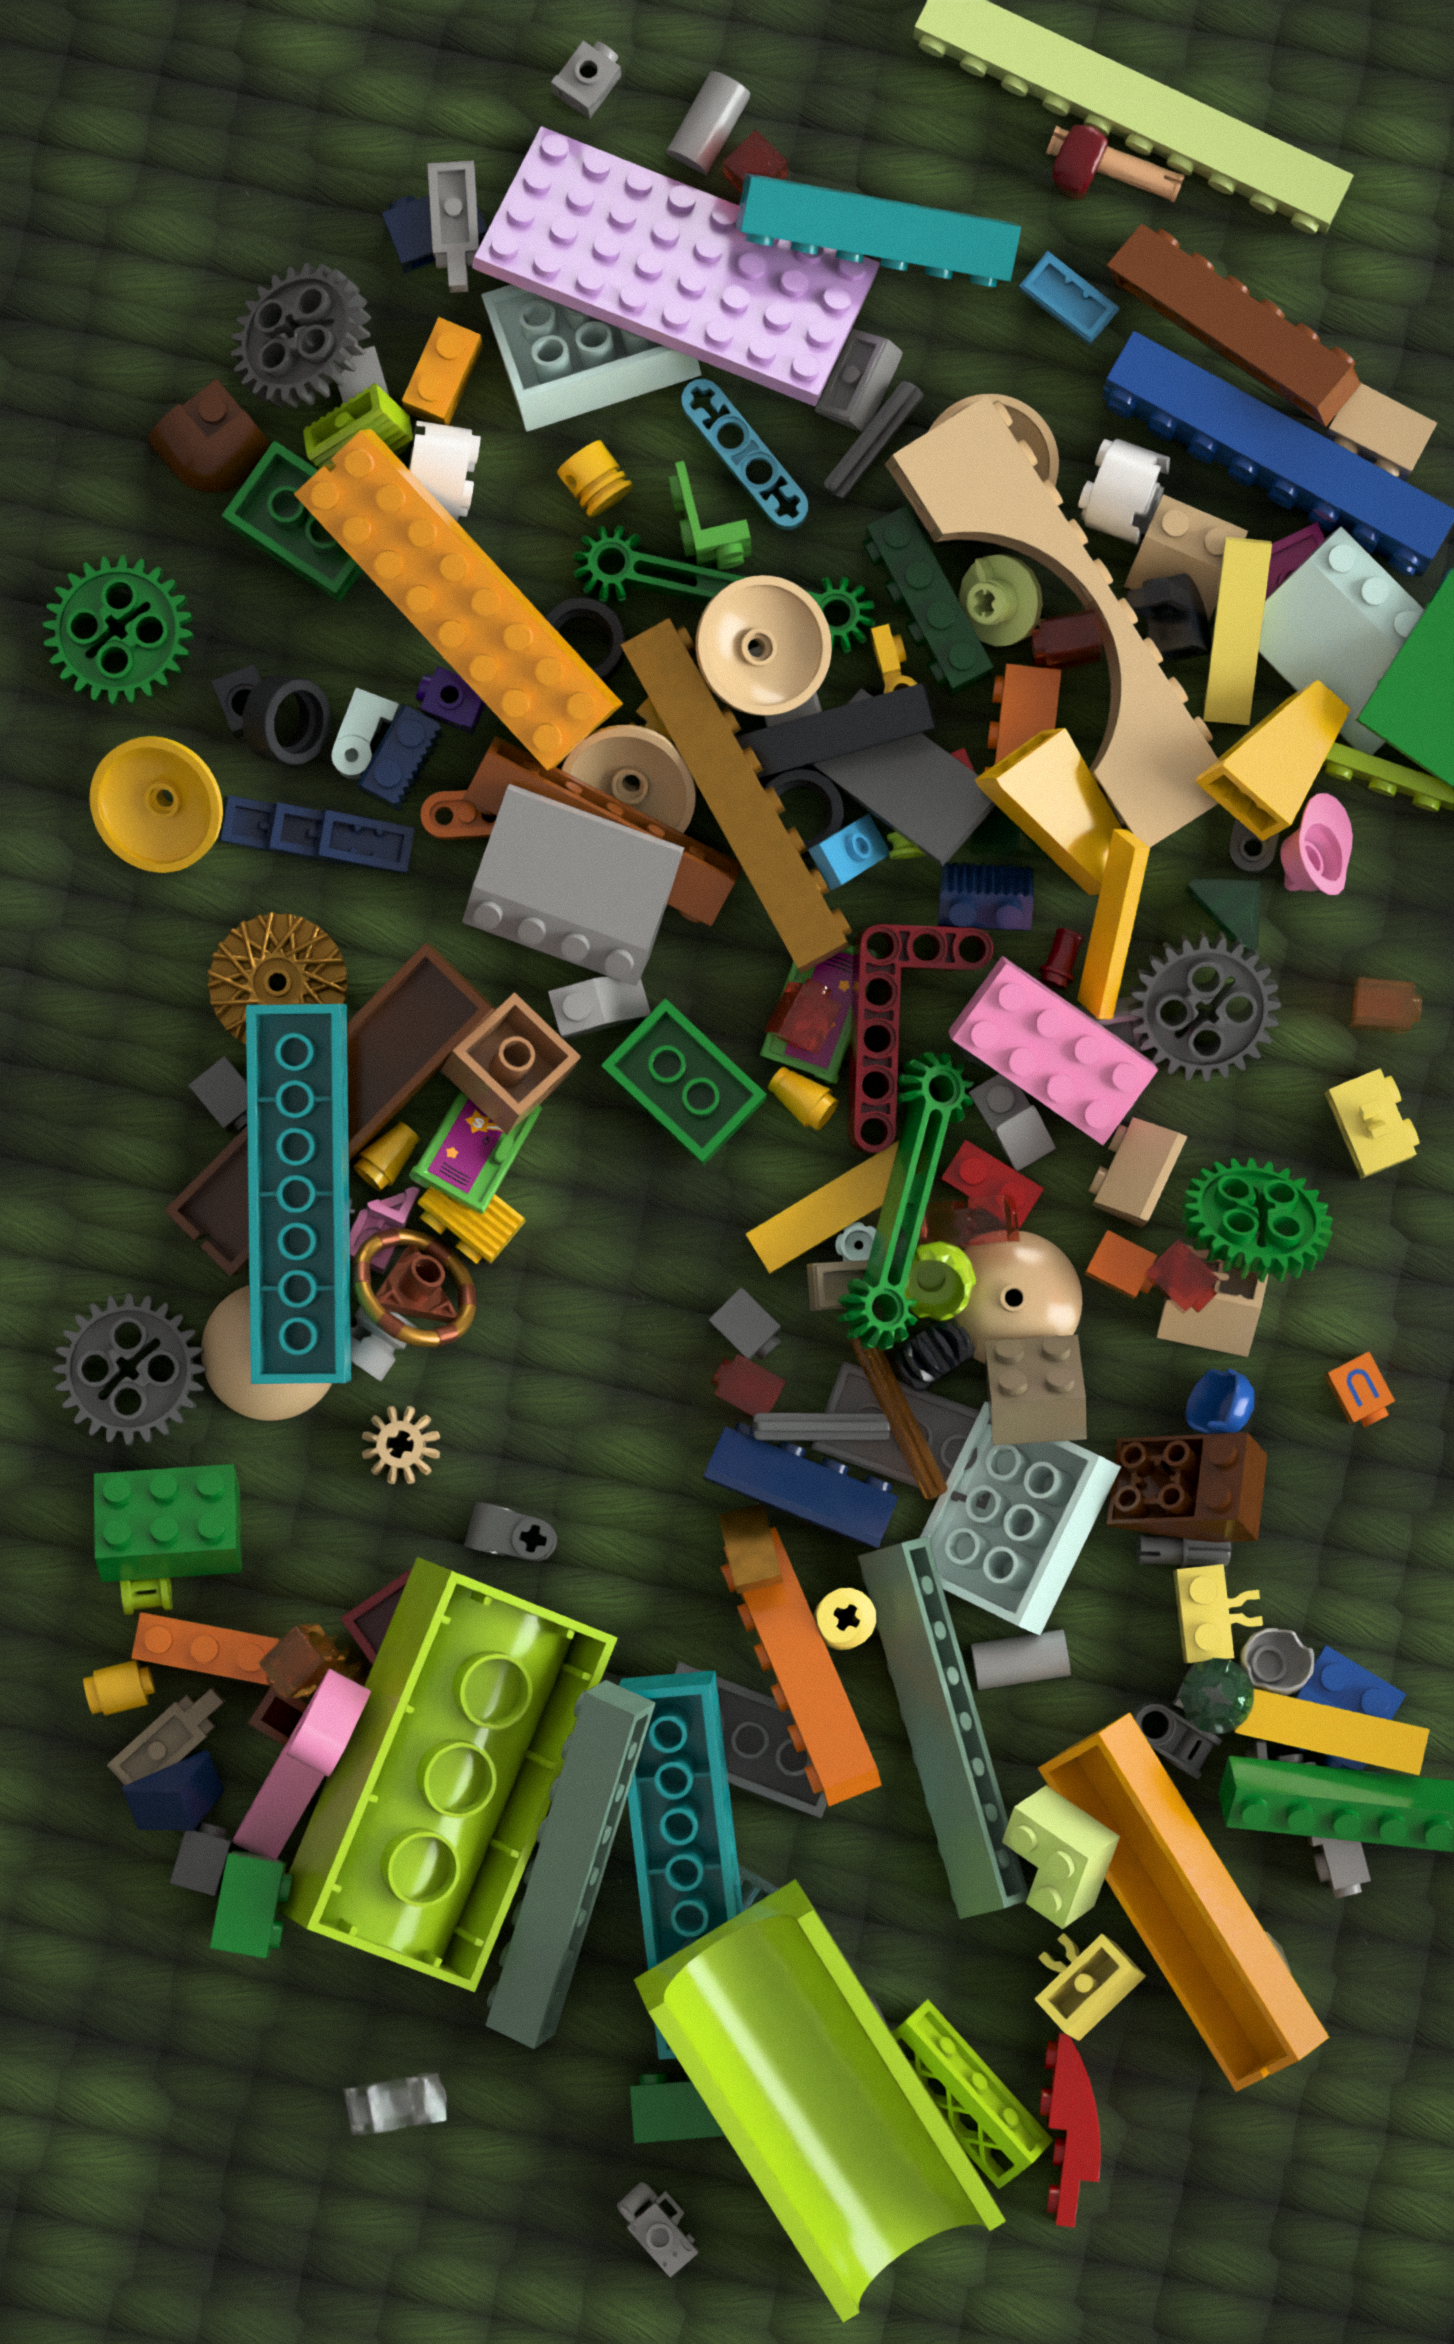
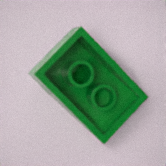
(250, 1904)

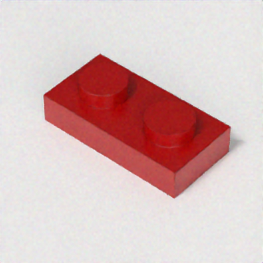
(982, 1175)

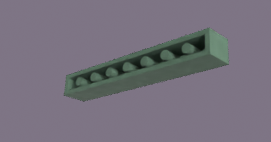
(943, 1727)
(568, 1863)

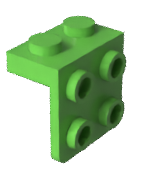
(717, 545)

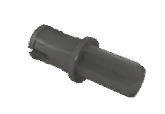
(1181, 1551)

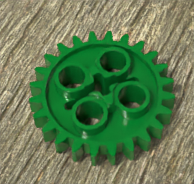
(90, 600)
(1225, 1222)

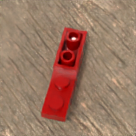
(1072, 2108)

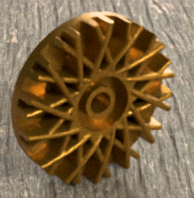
(268, 948)

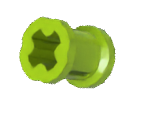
(133, 1601)

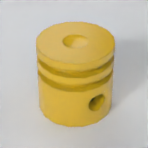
(594, 478)

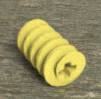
(862, 1614)

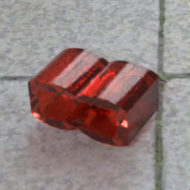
(1066, 640)

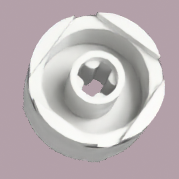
(441, 461)
(1124, 491)

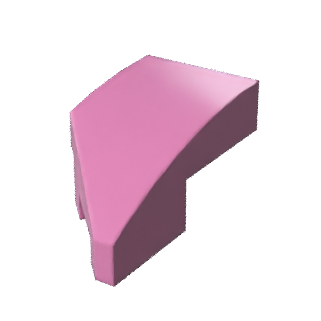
(382, 1216)

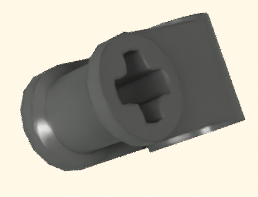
(502, 1533)
(1179, 1739)

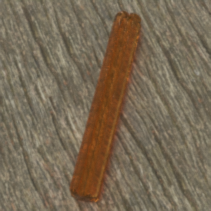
(901, 1420)

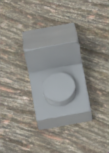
(1012, 1121)

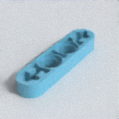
(750, 450)

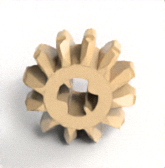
(408, 1459)

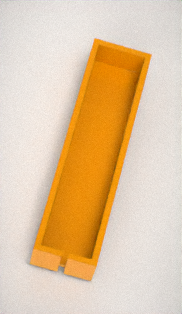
(458, 598)
(1188, 1906)

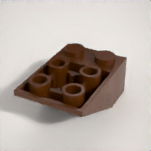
(1189, 1486)

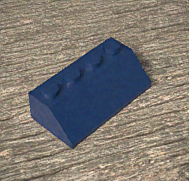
(801, 1487)

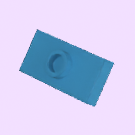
(1068, 298)
(849, 852)

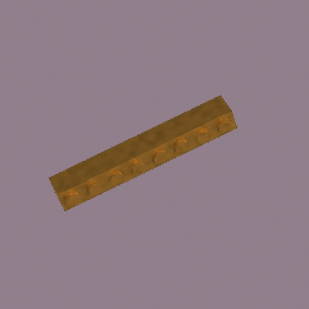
(736, 796)

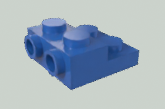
(1349, 1687)

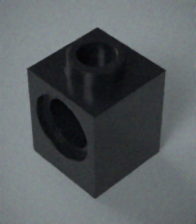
(230, 689)

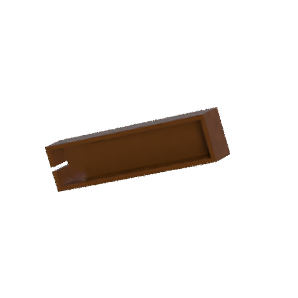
(391, 1055)

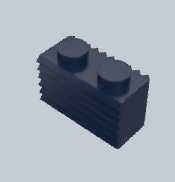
(400, 757)
(986, 897)

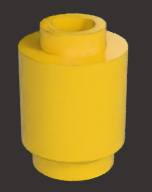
(119, 1688)

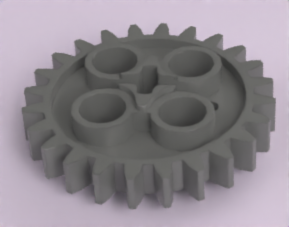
(300, 336)
(1173, 981)
(158, 1399)

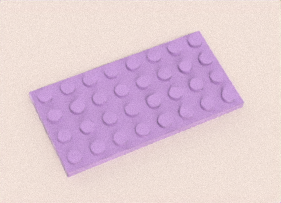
(672, 267)

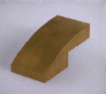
(750, 1548)

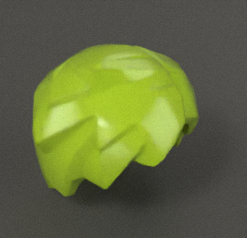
(940, 1281)

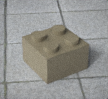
(1035, 1390)

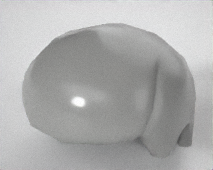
(1277, 1661)

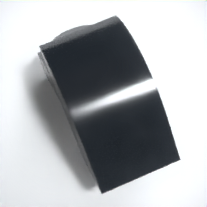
(1173, 616)

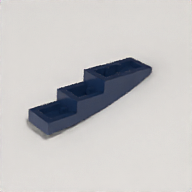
(316, 834)

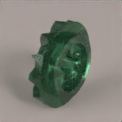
(1236, 1687)

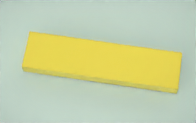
(1237, 630)

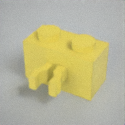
(1372, 1122)
(1205, 1613)
(1089, 1985)

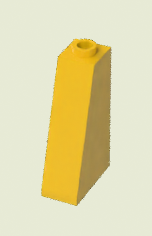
(1276, 762)
(1056, 804)

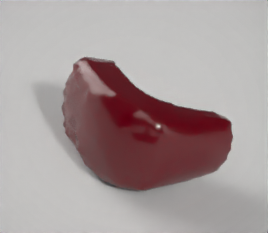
(1078, 160)

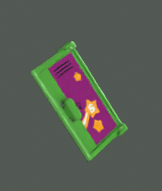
(837, 976)
(463, 1151)

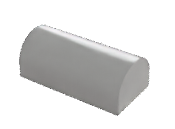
(709, 122)
(1020, 1659)

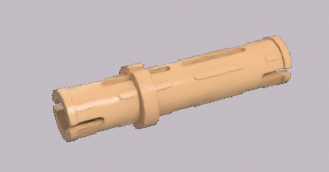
(1129, 169)

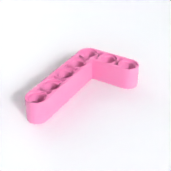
(303, 1763)

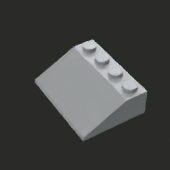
(573, 885)

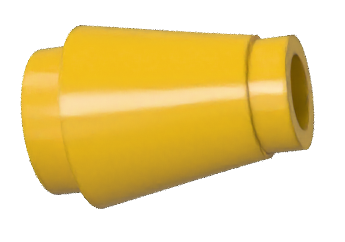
(804, 1098)
(386, 1157)

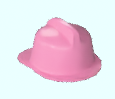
(1320, 849)

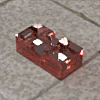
(972, 1225)

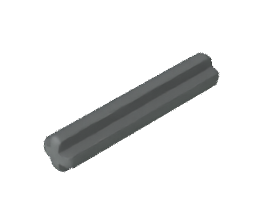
(873, 440)
(821, 1427)

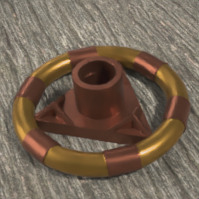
(415, 1288)

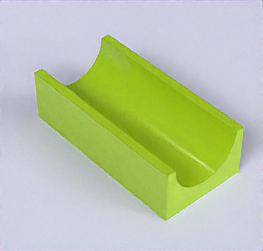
(444, 1775)
(814, 2093)

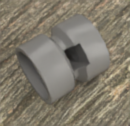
(372, 1347)

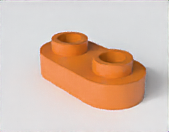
(466, 820)

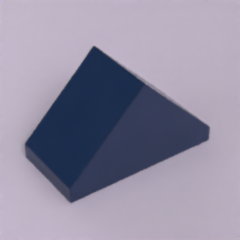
(175, 1795)

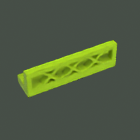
(973, 2091)

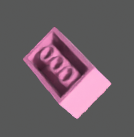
(1052, 1050)

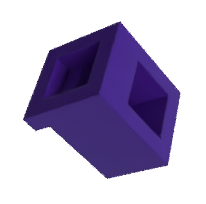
(461, 714)

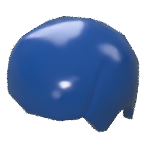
(1220, 1402)

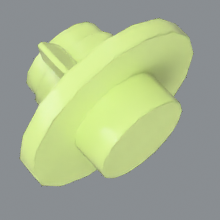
(1001, 599)

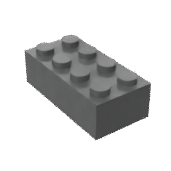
(760, 1748)

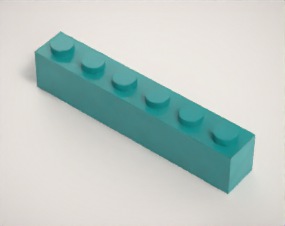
(877, 228)

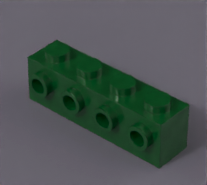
(928, 600)

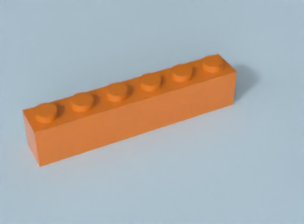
(807, 1684)

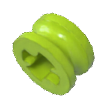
(902, 848)

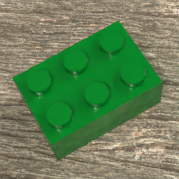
(284, 528)
(684, 1082)
(167, 1523)

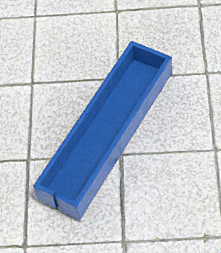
(1277, 455)

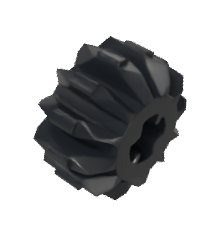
(934, 1354)

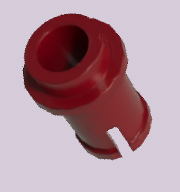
(1061, 959)

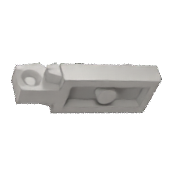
(454, 219)

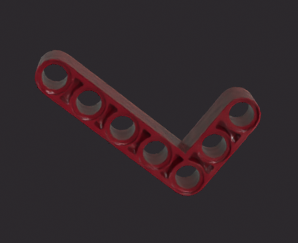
(887, 1015)

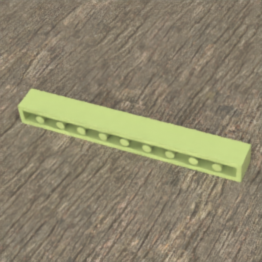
(1135, 109)

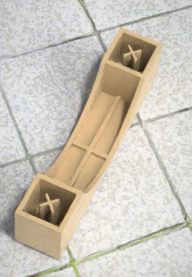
(981, 486)

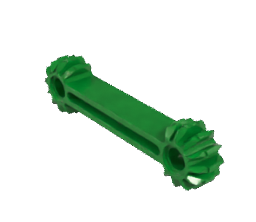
(708, 583)
(905, 1201)

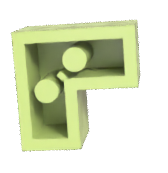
(1068, 1851)

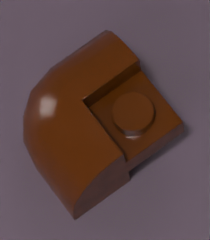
(209, 441)

